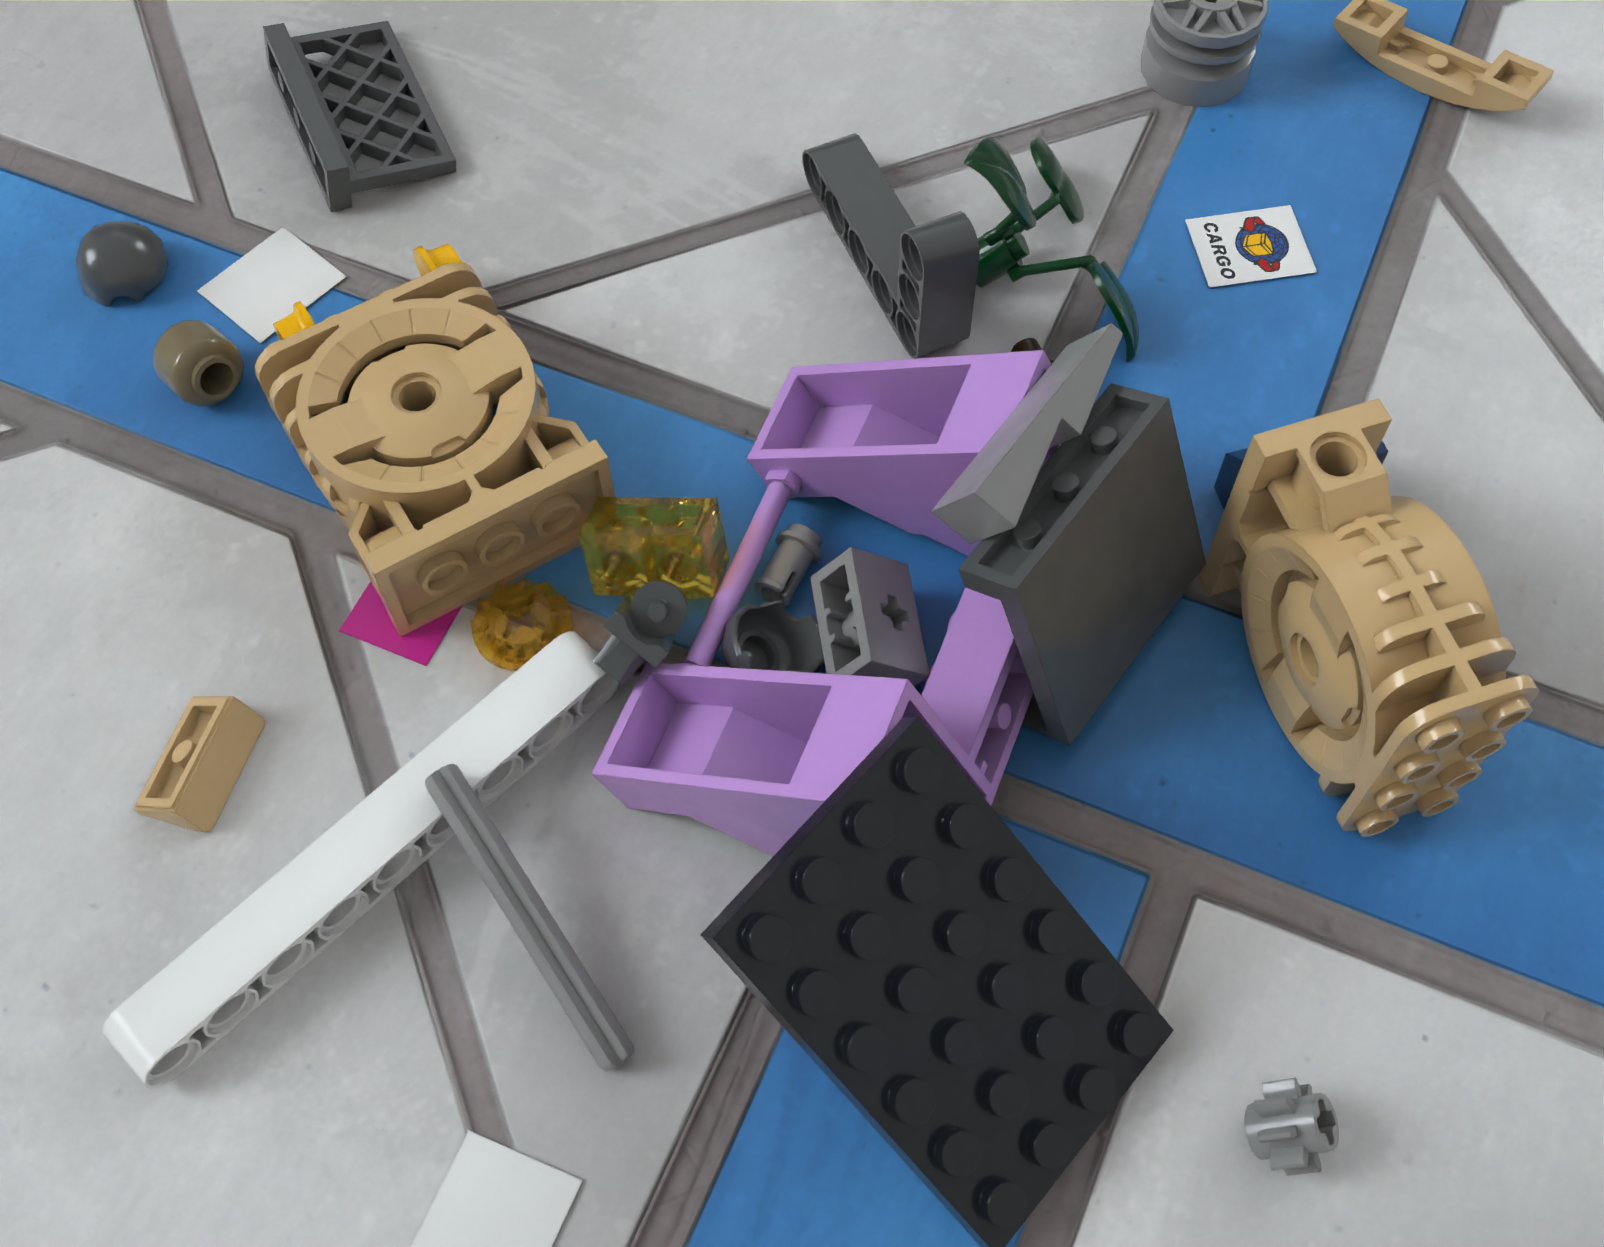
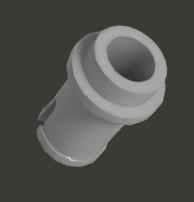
(795, 552)

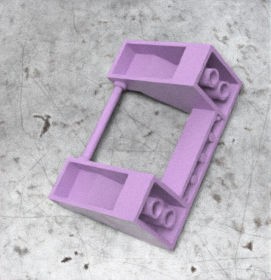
(772, 745)

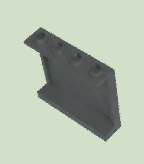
(1094, 557)

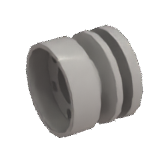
(1201, 48)

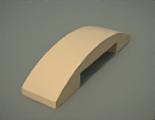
(1434, 68)

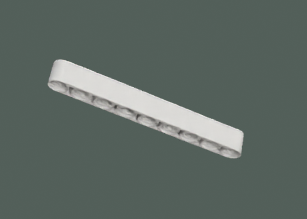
(352, 865)

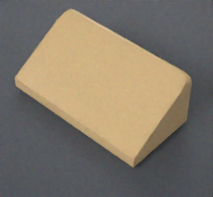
(201, 763)

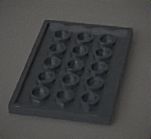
(942, 982)

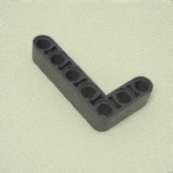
(916, 273)

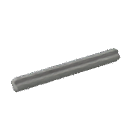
(529, 917)

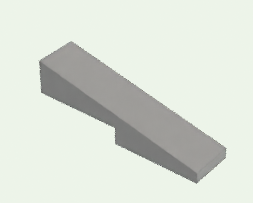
(1001, 476)

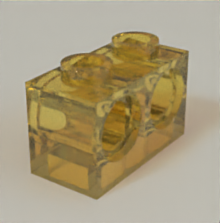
(654, 539)

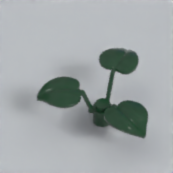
(1006, 247)

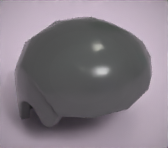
(120, 261)
(772, 639)

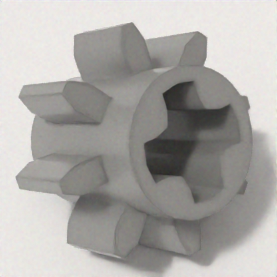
(1291, 1126)

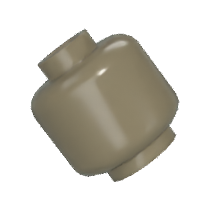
(198, 362)

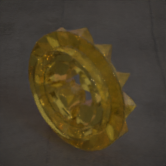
(493, 630)

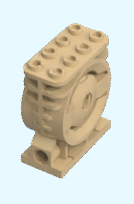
(403, 446)
(1364, 621)

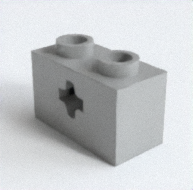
(869, 618)

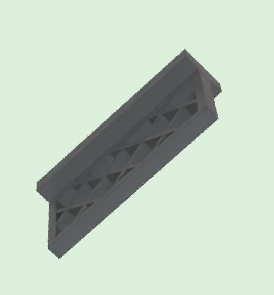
(301, 88)

